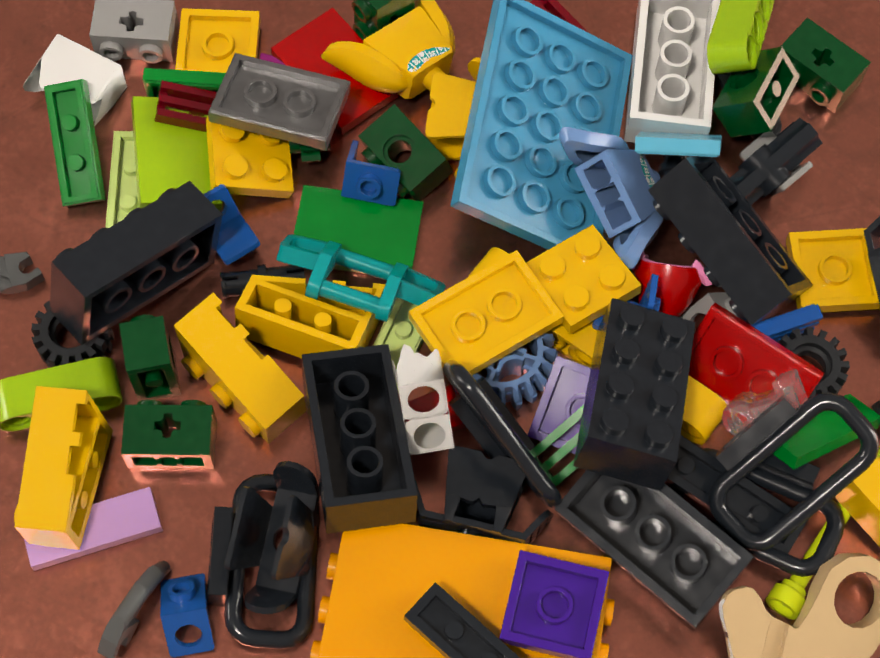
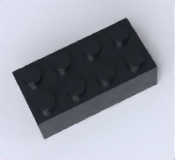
(729, 238)
(134, 261)
(635, 395)
(358, 439)
(657, 541)

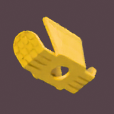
(450, 111)

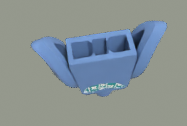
(617, 188)

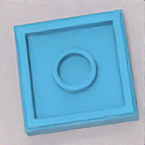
(678, 144)

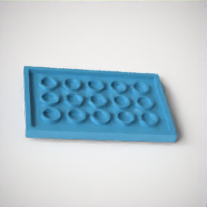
(528, 87)

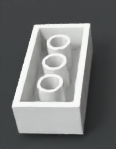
(670, 68)

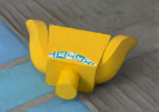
(400, 54)

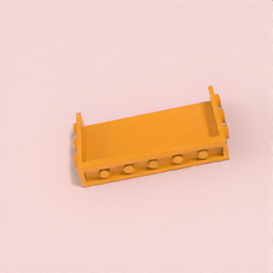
(393, 566)

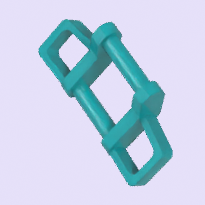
(323, 257)

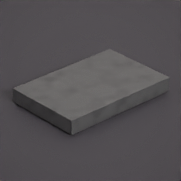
(279, 101)

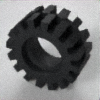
(53, 353)
(824, 353)

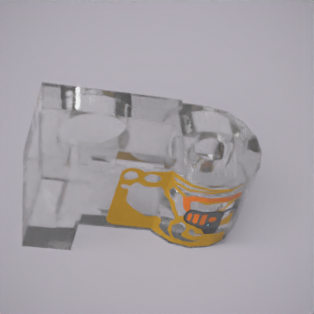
(749, 405)

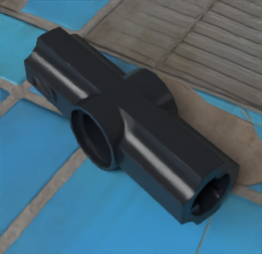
(773, 162)

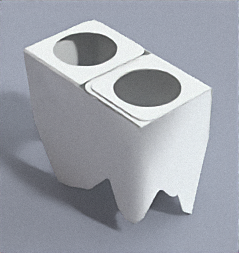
(71, 61)
(430, 429)

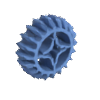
(535, 370)

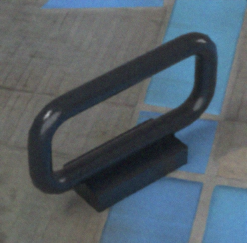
(497, 429)
(766, 436)
(795, 485)
(228, 585)

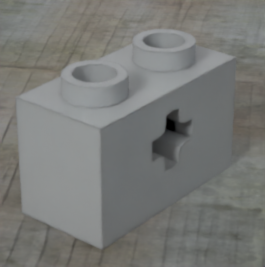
(135, 29)

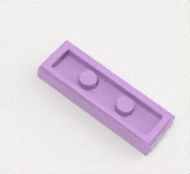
(108, 525)

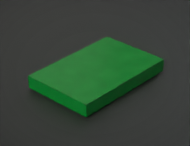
(360, 225)

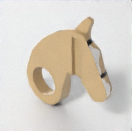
(817, 630)

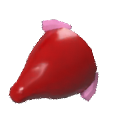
(675, 285)

